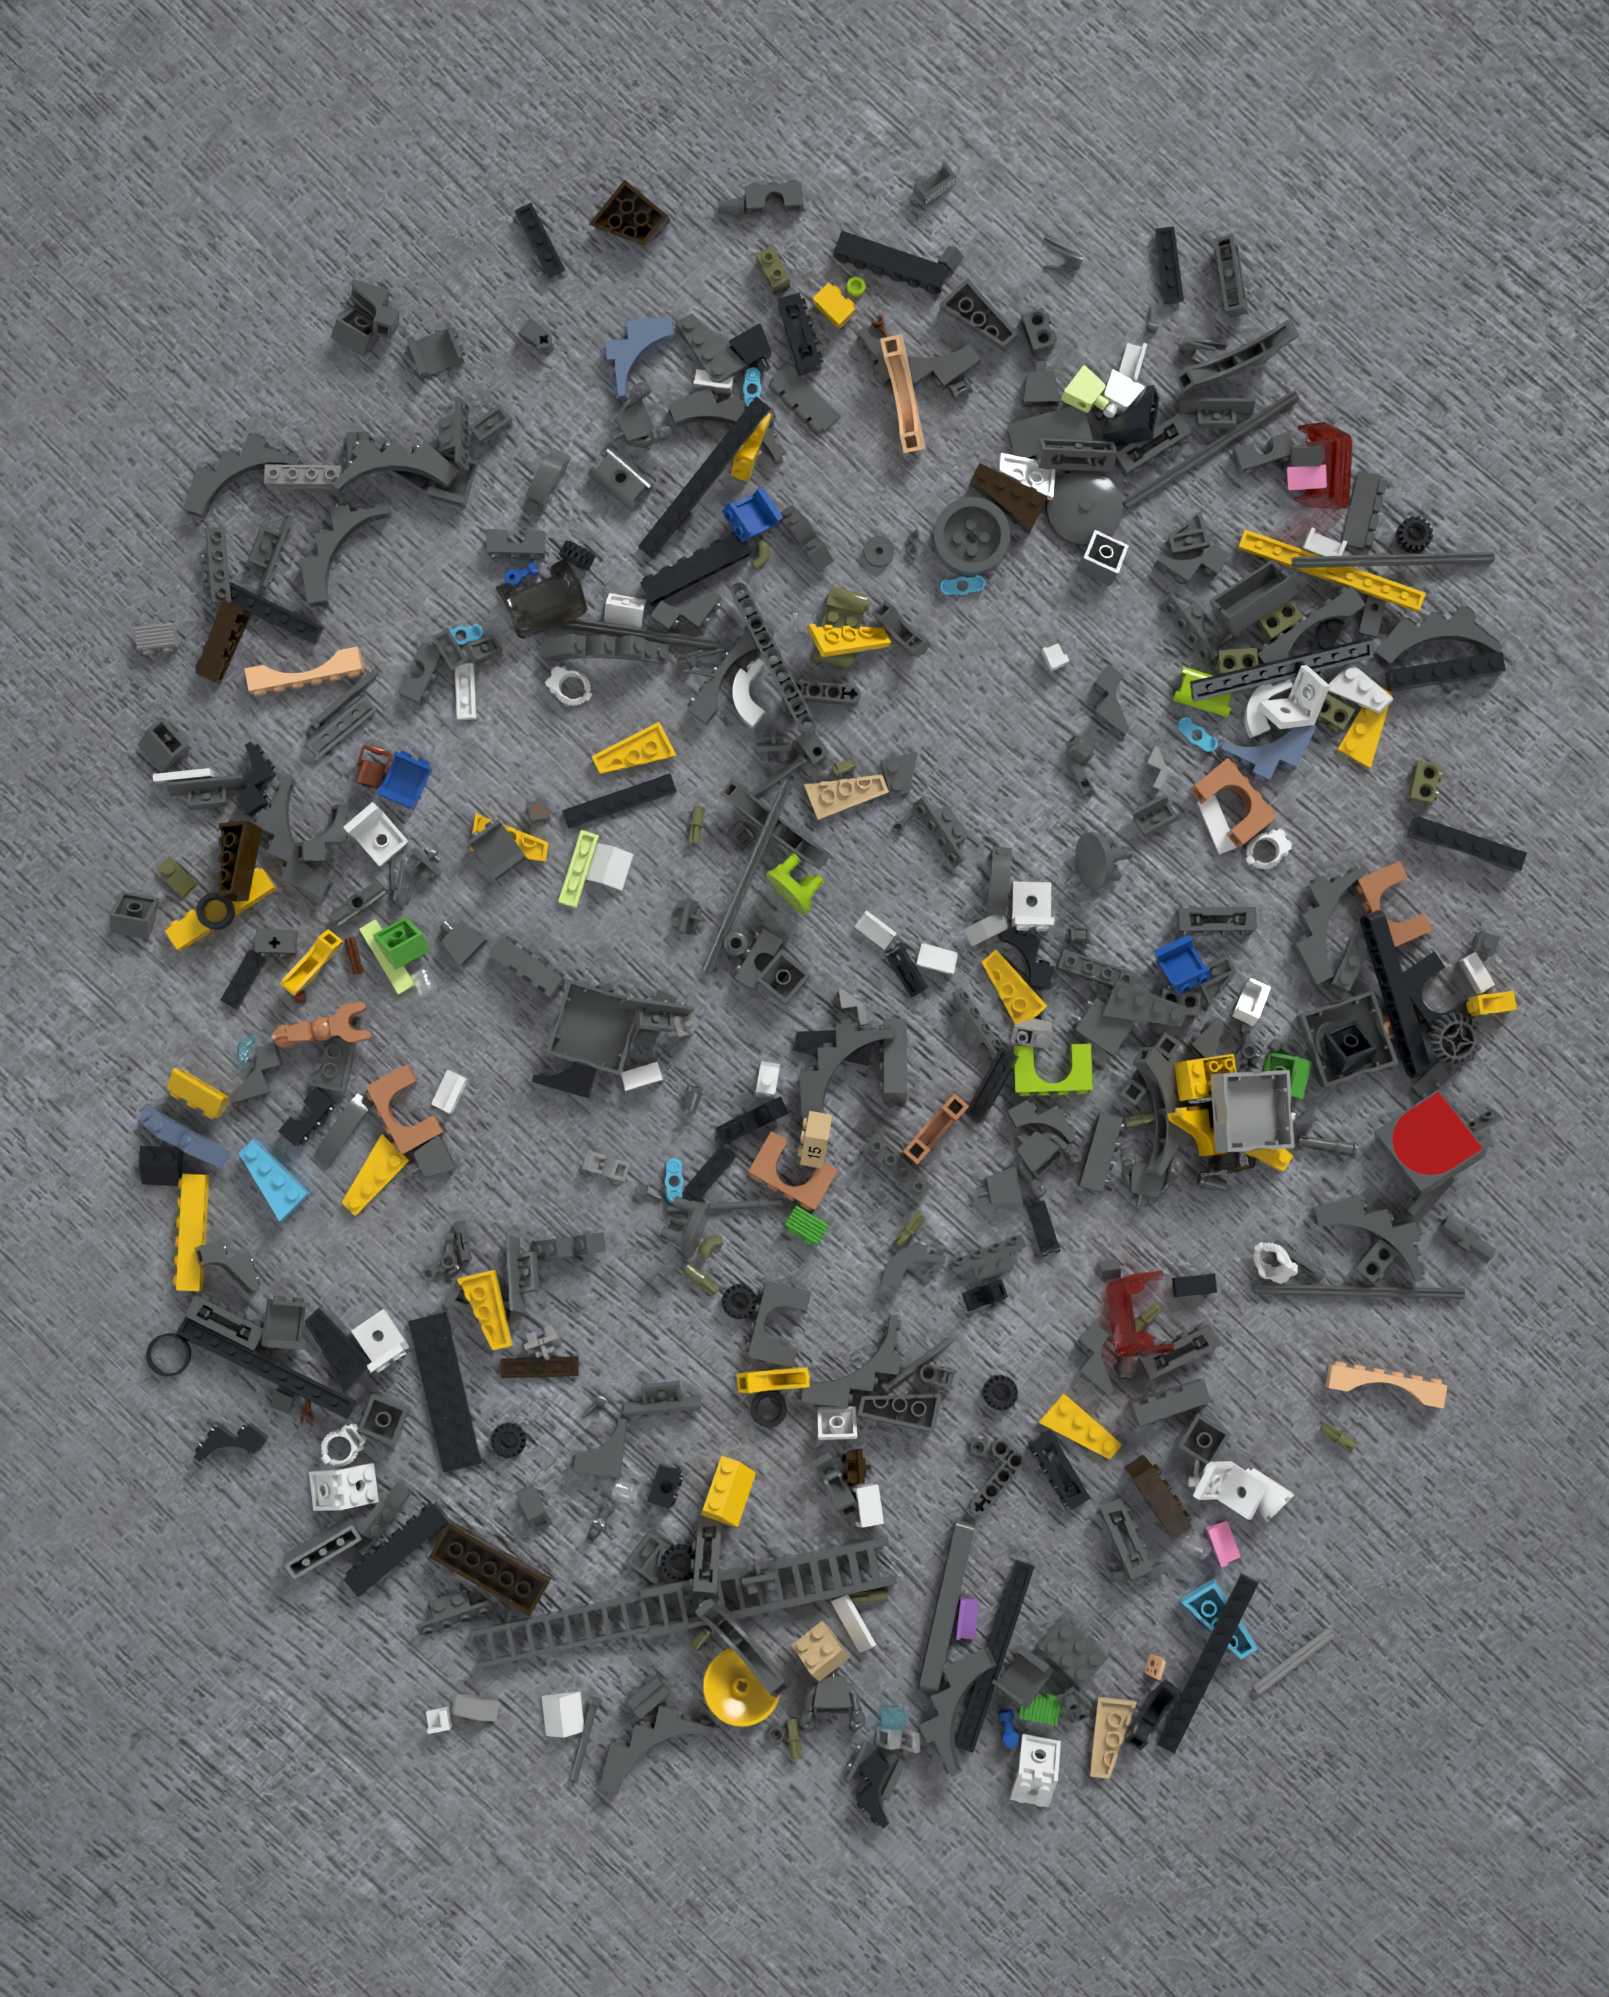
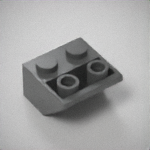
(163, 745)

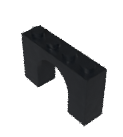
(1415, 978)

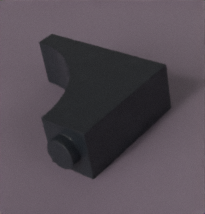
(1135, 424)
(575, 1080)

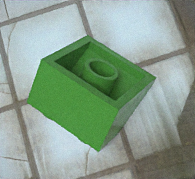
(401, 943)
(1298, 1068)

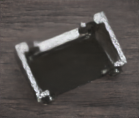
(544, 603)

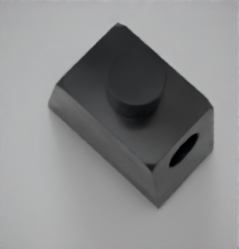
(752, 348)

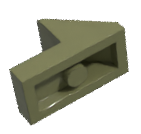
(176, 876)

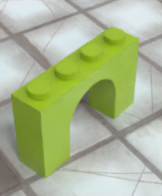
(1078, 1078)

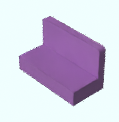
(966, 1618)

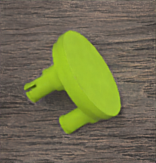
(794, 893)

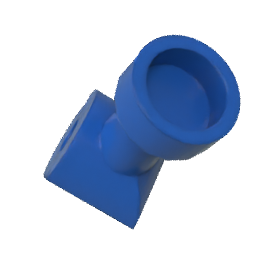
(515, 577)
(1009, 1736)

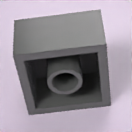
(384, 1418)
(1202, 1438)

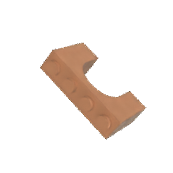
(1257, 812)
(1371, 889)
(383, 1093)
(934, 1128)
(765, 1168)

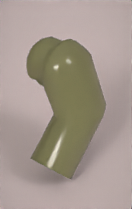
(763, 554)
(708, 1244)

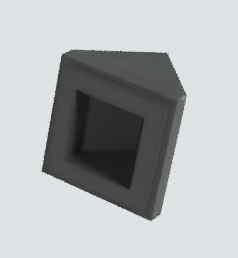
(951, 258)
(1110, 1269)

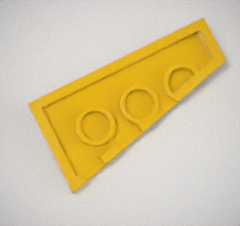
(486, 1300)

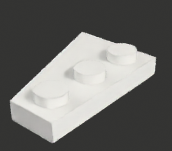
(1028, 473)
(1359, 688)

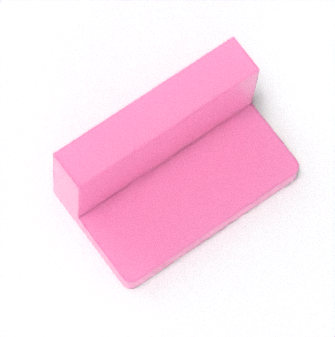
(1306, 477)
(1223, 1543)

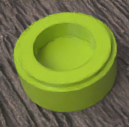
(855, 286)

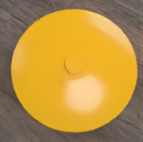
(735, 1692)

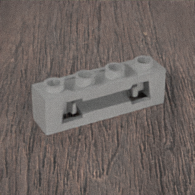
(301, 476)

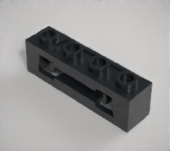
(792, 304)
(1076, 1497)

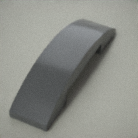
(342, 1129)

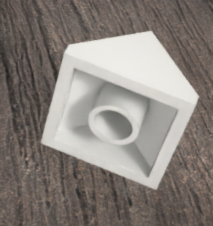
(609, 866)
(837, 1423)
(563, 1714)

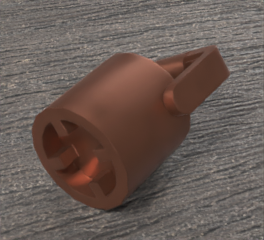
(369, 772)

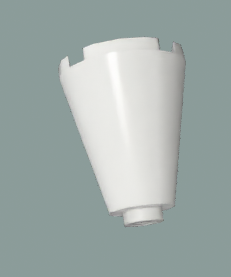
(1274, 1497)

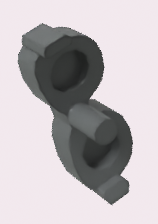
(913, 538)

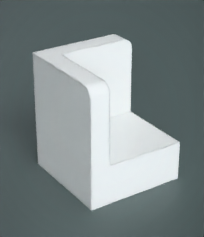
(1054, 657)
(438, 1720)

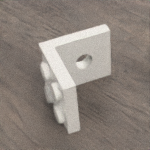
(1301, 706)
(369, 826)
(1029, 917)
(380, 1352)
(1223, 1481)
(341, 1487)
(1035, 1776)

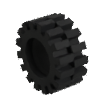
(1426, 534)
(577, 555)
(739, 1313)
(988, 1392)
(511, 1428)
(667, 1562)

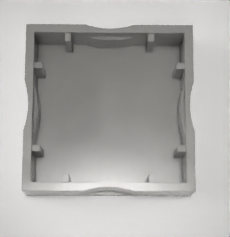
(1252, 1111)

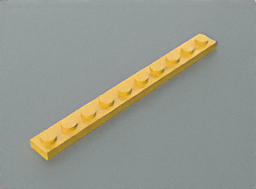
(1345, 576)

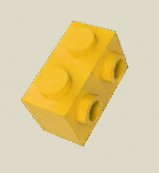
(834, 305)

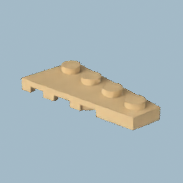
(836, 796)
(1109, 1730)

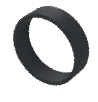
(149, 1360)

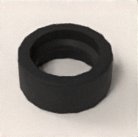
(201, 908)
(768, 1423)

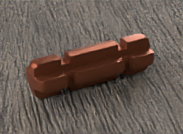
(354, 956)

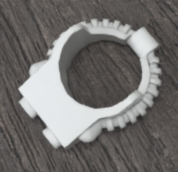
(558, 676)
(1281, 844)
(1276, 1274)
(356, 1440)

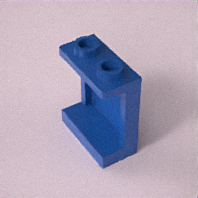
(752, 515)
(405, 780)
(1182, 965)

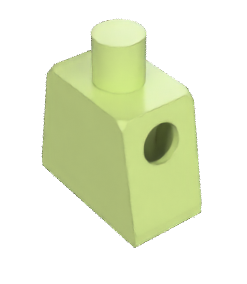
(1085, 391)

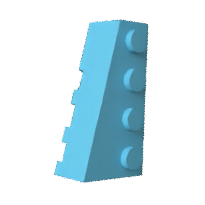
(276, 1183)
(1207, 1604)

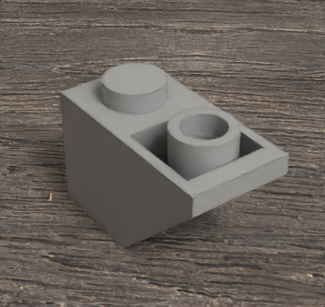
(1032, 1033)

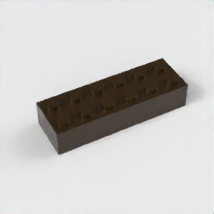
(490, 1567)

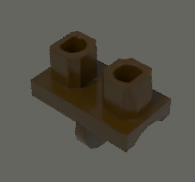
(856, 1467)

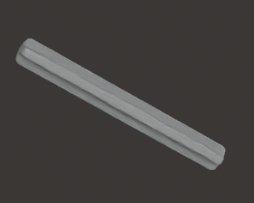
(1293, 1661)

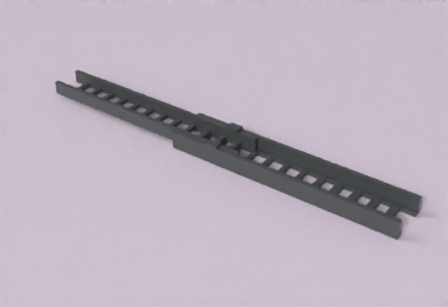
(693, 1621)

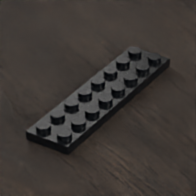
(445, 1392)

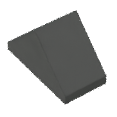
(1308, 454)

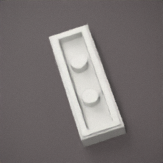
(465, 691)
(162, 778)
(1216, 825)
(853, 1623)

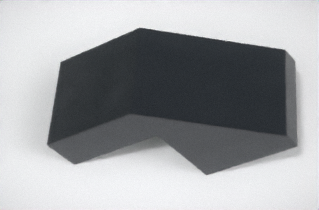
(1194, 1285)
(984, 1295)

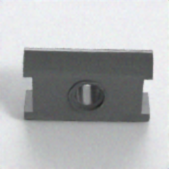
(615, 466)

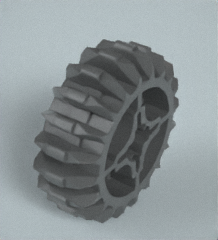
(1453, 1053)

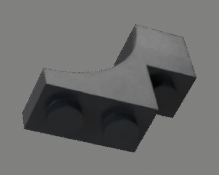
(252, 797)
(1028, 946)
(751, 1120)
(249, 1438)
(1153, 1710)
(873, 1769)

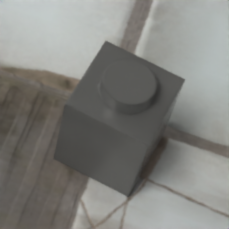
(1485, 943)

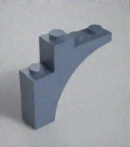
(639, 338)
(1265, 758)
(183, 1137)

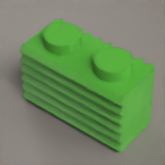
(806, 1225)
(1042, 1709)

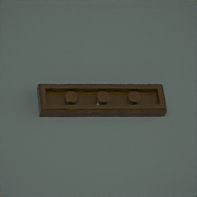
(539, 1367)

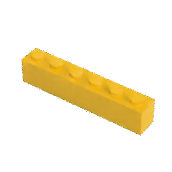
(189, 929)
(192, 1231)

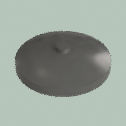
(1084, 504)

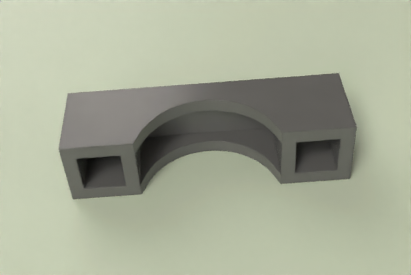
(1136, 1085)

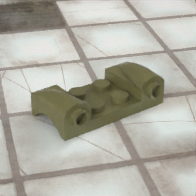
(841, 610)

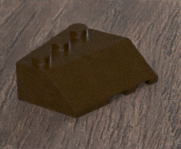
(631, 216)

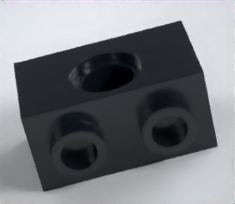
(657, 1494)

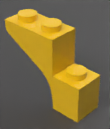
(747, 455)
(310, 965)
(1491, 1003)
(1197, 1124)
(773, 1379)

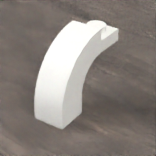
(745, 707)
(1254, 719)

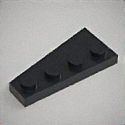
(809, 1042)
(342, 1354)

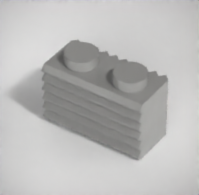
(156, 638)

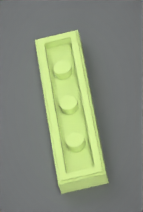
(578, 869)
(399, 977)

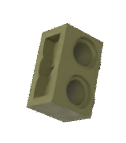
(772, 270)
(1281, 623)
(1236, 657)
(1333, 707)
(1419, 781)

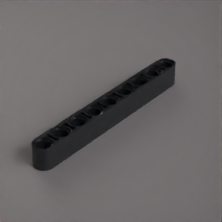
(1395, 993)

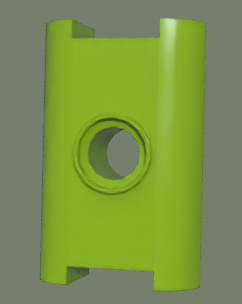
(1215, 705)

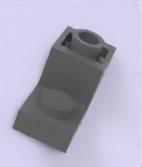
(533, 1508)

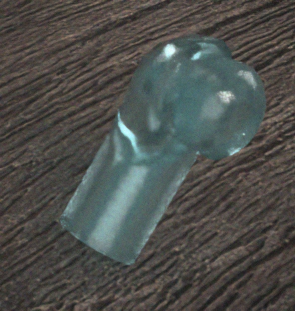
(243, 1048)

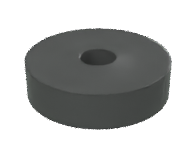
(875, 559)

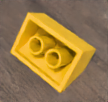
(197, 1093)
(728, 1492)

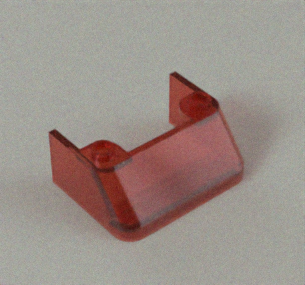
(1338, 467)
(1125, 1338)

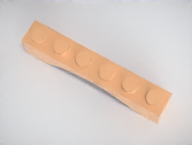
(901, 380)
(344, 663)
(1346, 1378)

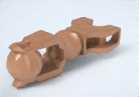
(323, 1028)

